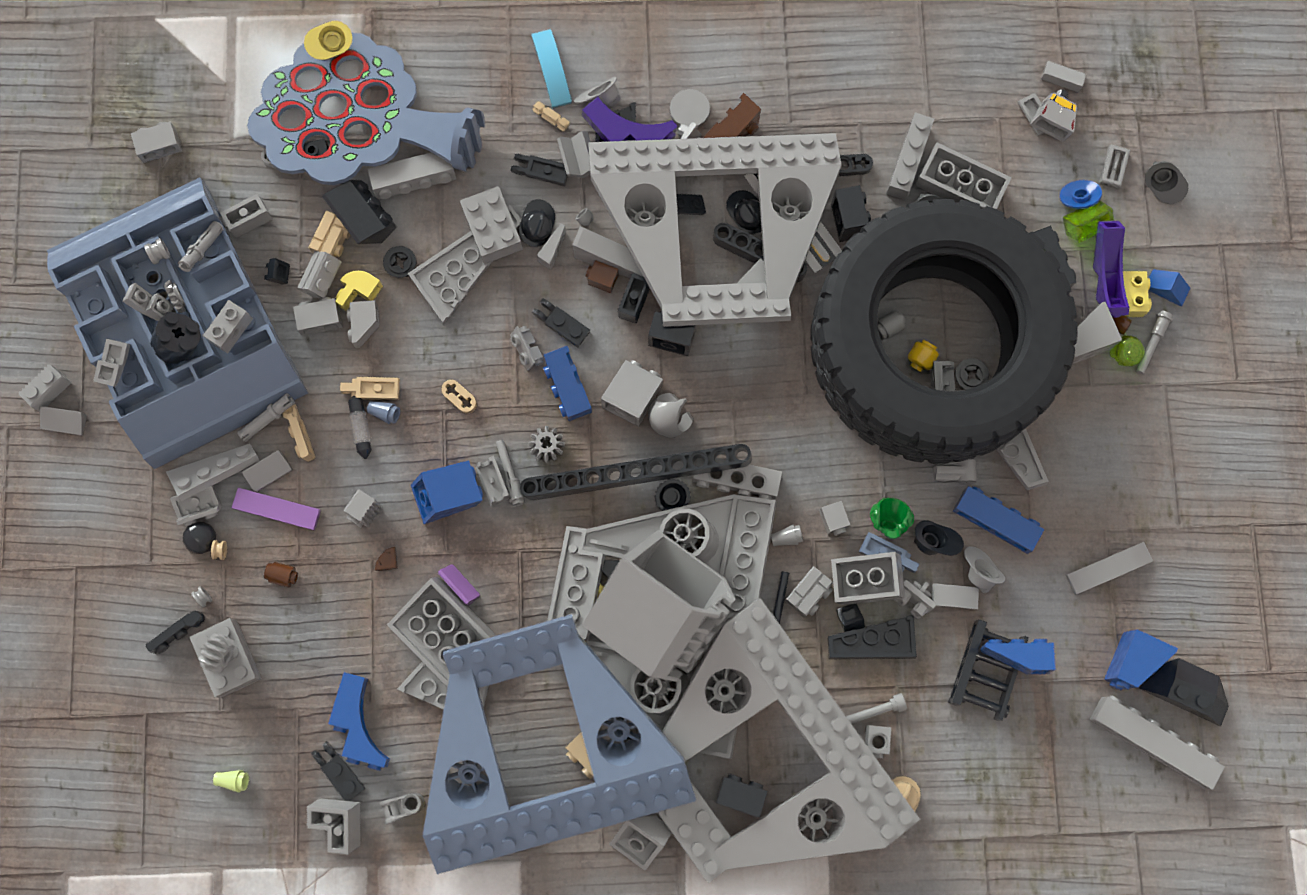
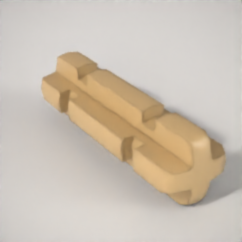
(551, 116)

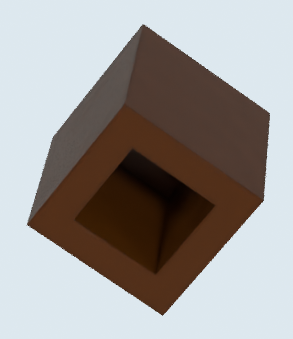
(602, 276)

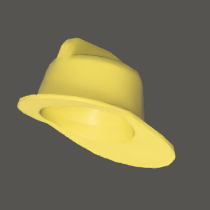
(328, 40)

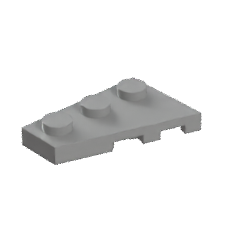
(425, 686)

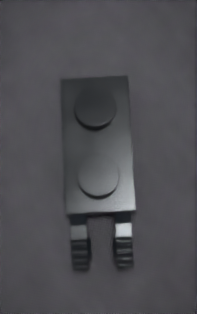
(541, 169)
(562, 323)
(175, 631)
(339, 773)

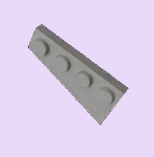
(1023, 461)
(206, 472)

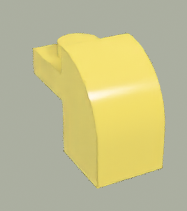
(356, 284)

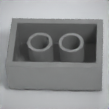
(491, 225)
(868, 578)
(240, 669)

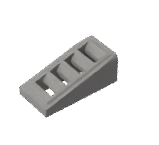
(550, 250)

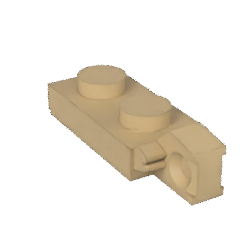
(372, 388)
(298, 431)

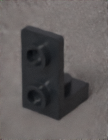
(690, 204)

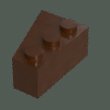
(739, 122)

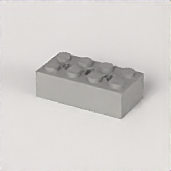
(958, 169)

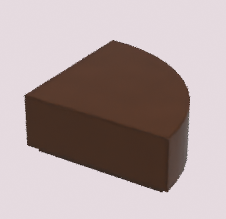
(387, 560)

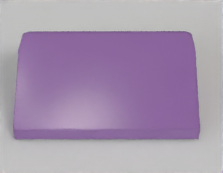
(459, 584)

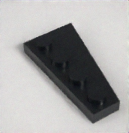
(881, 641)

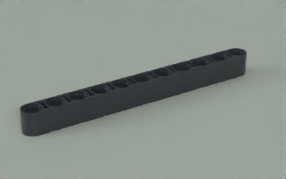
(625, 469)

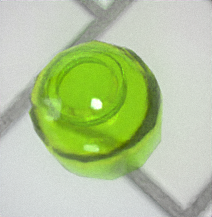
(1128, 351)

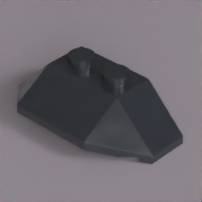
(1189, 689)

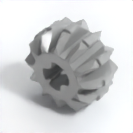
(546, 452)
(216, 652)

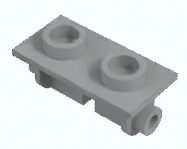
(521, 339)

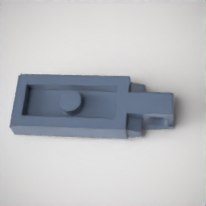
(877, 545)

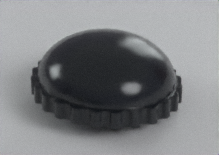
(672, 494)

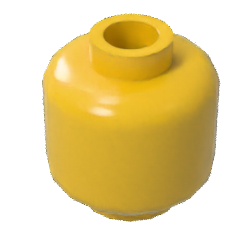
(923, 355)

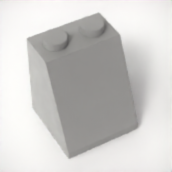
(1096, 334)
(631, 392)

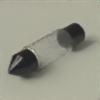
(359, 426)

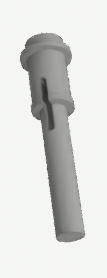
(1157, 333)
(512, 483)

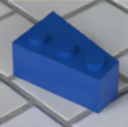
(566, 384)

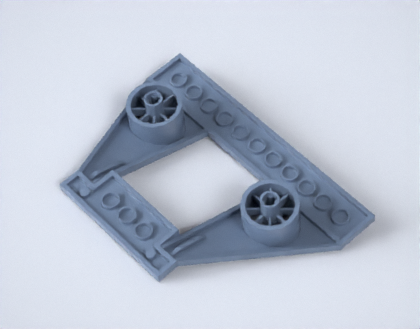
(630, 778)

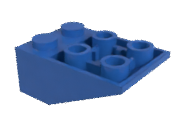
(1028, 658)

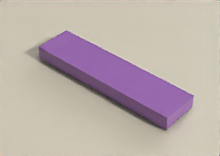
(276, 509)

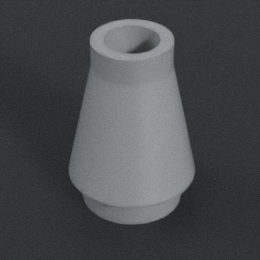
(788, 536)

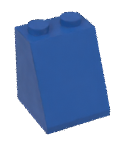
(446, 491)
(1137, 659)

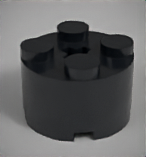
(175, 338)

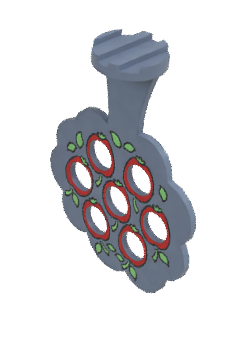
(447, 135)

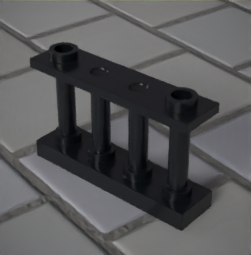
(966, 673)

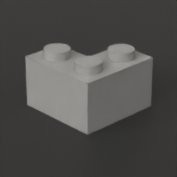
(340, 820)

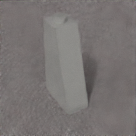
(591, 246)

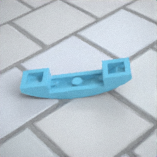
(551, 68)

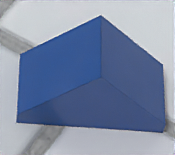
(1169, 286)

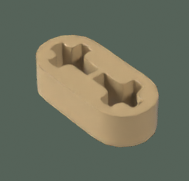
(462, 393)

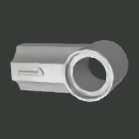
(963, 472)

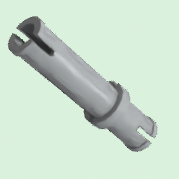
(196, 252)
(272, 412)

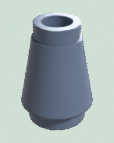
(385, 411)

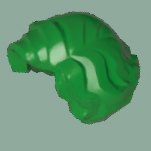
(891, 517)

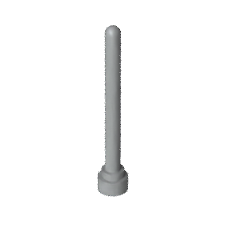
(897, 703)

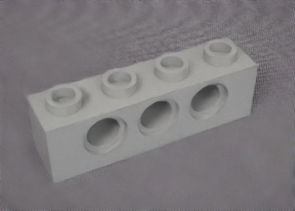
(769, 477)

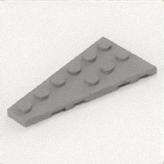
(452, 273)

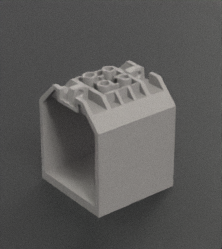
(660, 608)

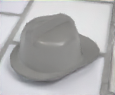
(606, 92)
(982, 570)

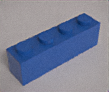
(998, 519)

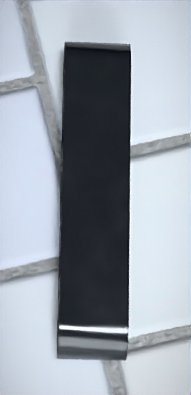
(746, 252)

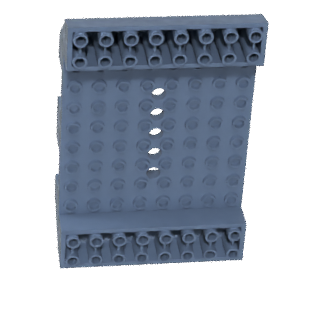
(160, 403)

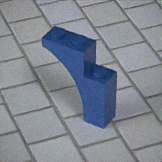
(349, 715)

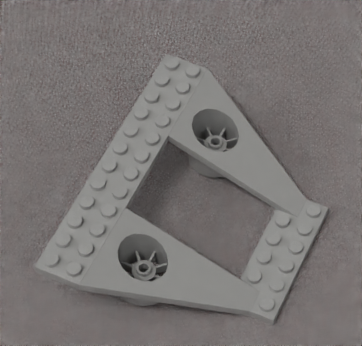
(640, 183)
(733, 546)
(863, 798)

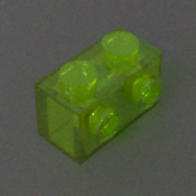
(1084, 222)

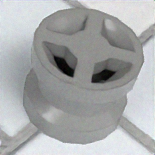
(157, 251)

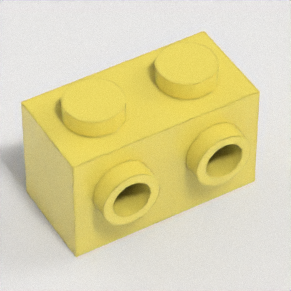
(1136, 291)

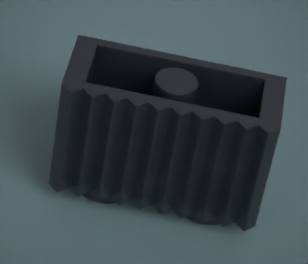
(633, 299)

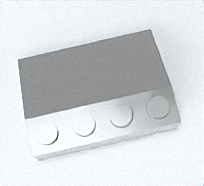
(435, 623)

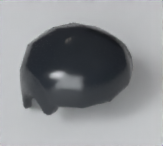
(199, 537)

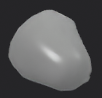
(665, 413)

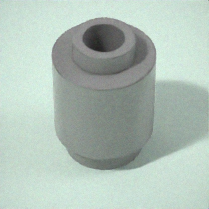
(891, 325)

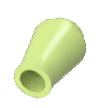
(232, 780)

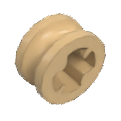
(219, 550)

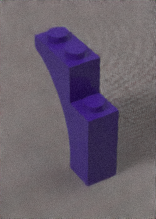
(615, 128)
(1109, 267)

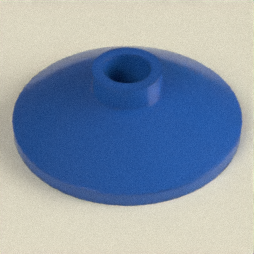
(1080, 194)

